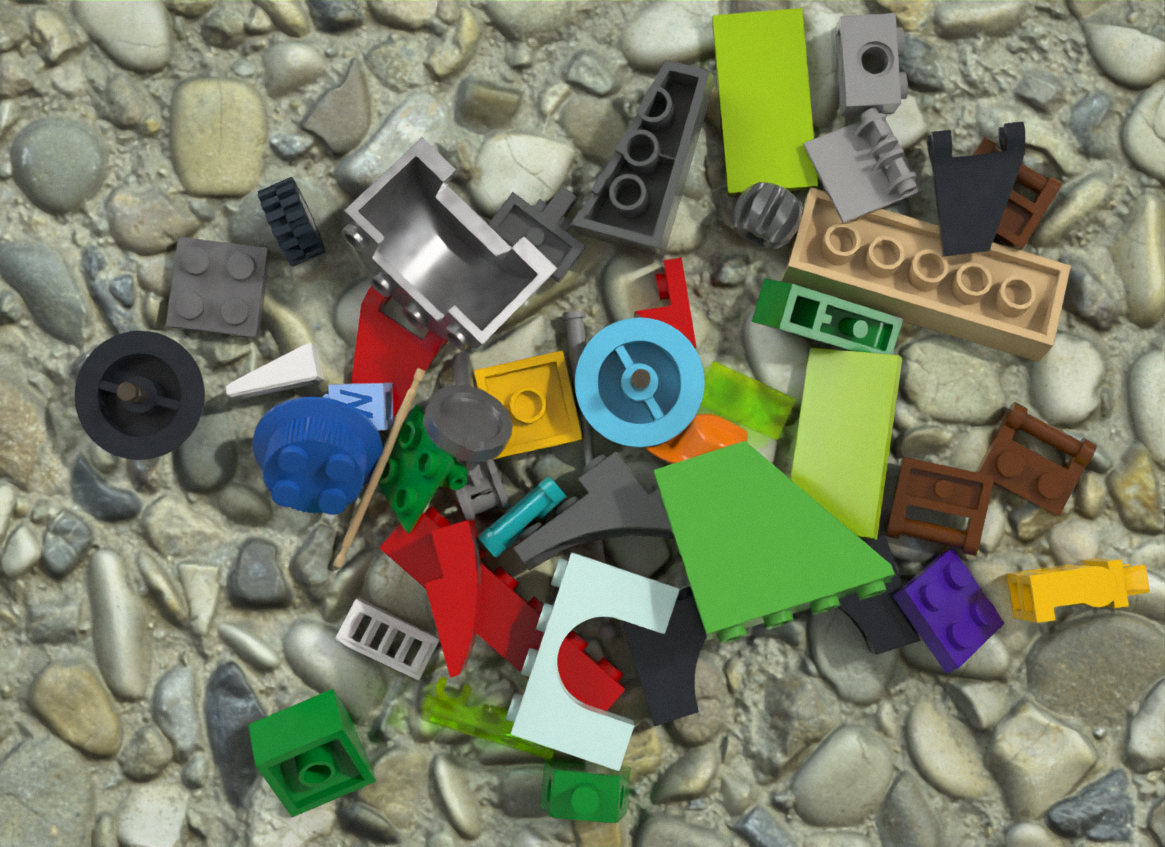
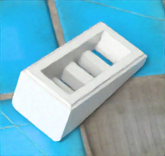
(287, 372)
(352, 621)

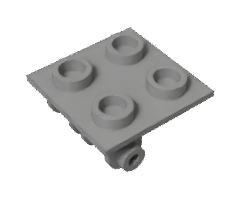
(862, 166)

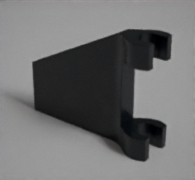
(973, 189)

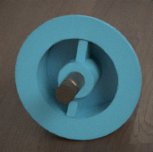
(639, 382)

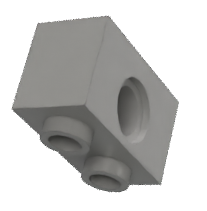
(875, 37)

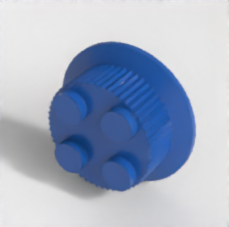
(316, 453)

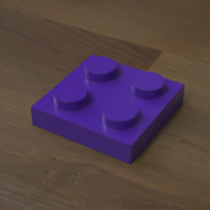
(949, 610)

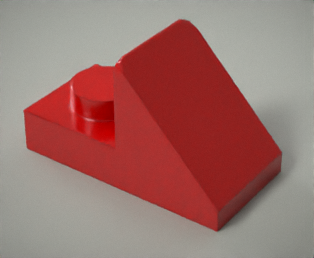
(672, 286)

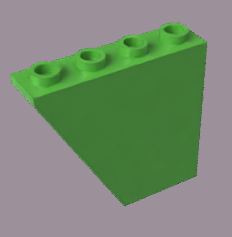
(760, 543)

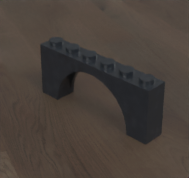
(669, 660)

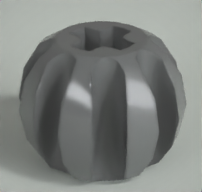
(767, 215)

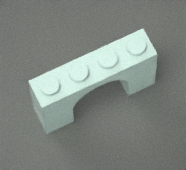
(547, 709)

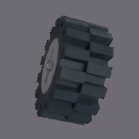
(291, 221)

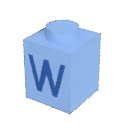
(371, 399)

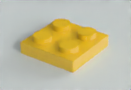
(537, 400)

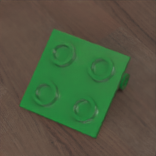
(417, 471)

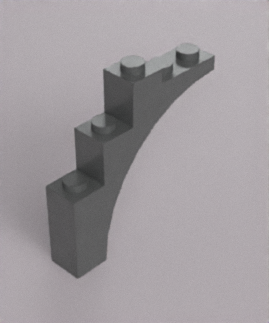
(611, 509)

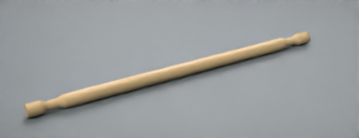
(379, 467)

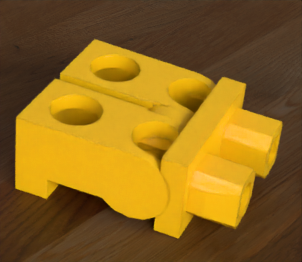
(1093, 584)

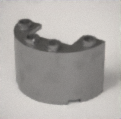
(439, 252)

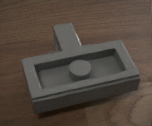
(543, 227)

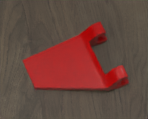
(389, 350)

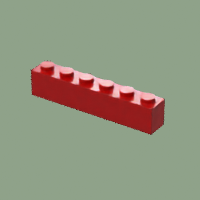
(506, 617)

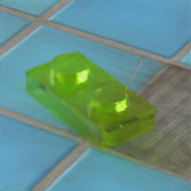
(746, 401)

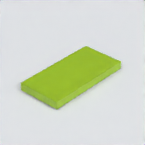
(764, 99)
(847, 434)

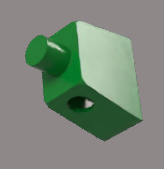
(584, 791)

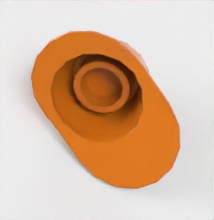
(701, 436)

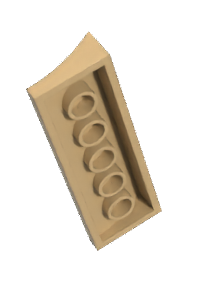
(898, 268)

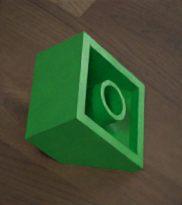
(310, 753)

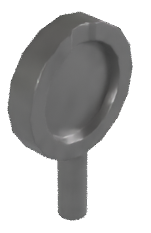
(467, 419)

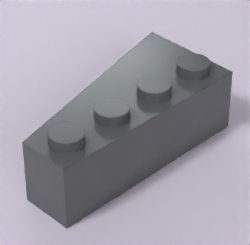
(646, 176)

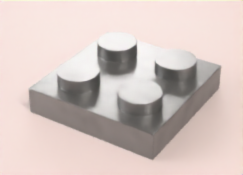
(218, 287)

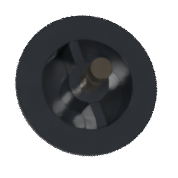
(139, 395)

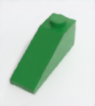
(825, 318)

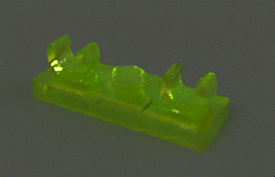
(482, 723)

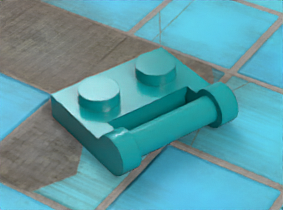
(510, 526)

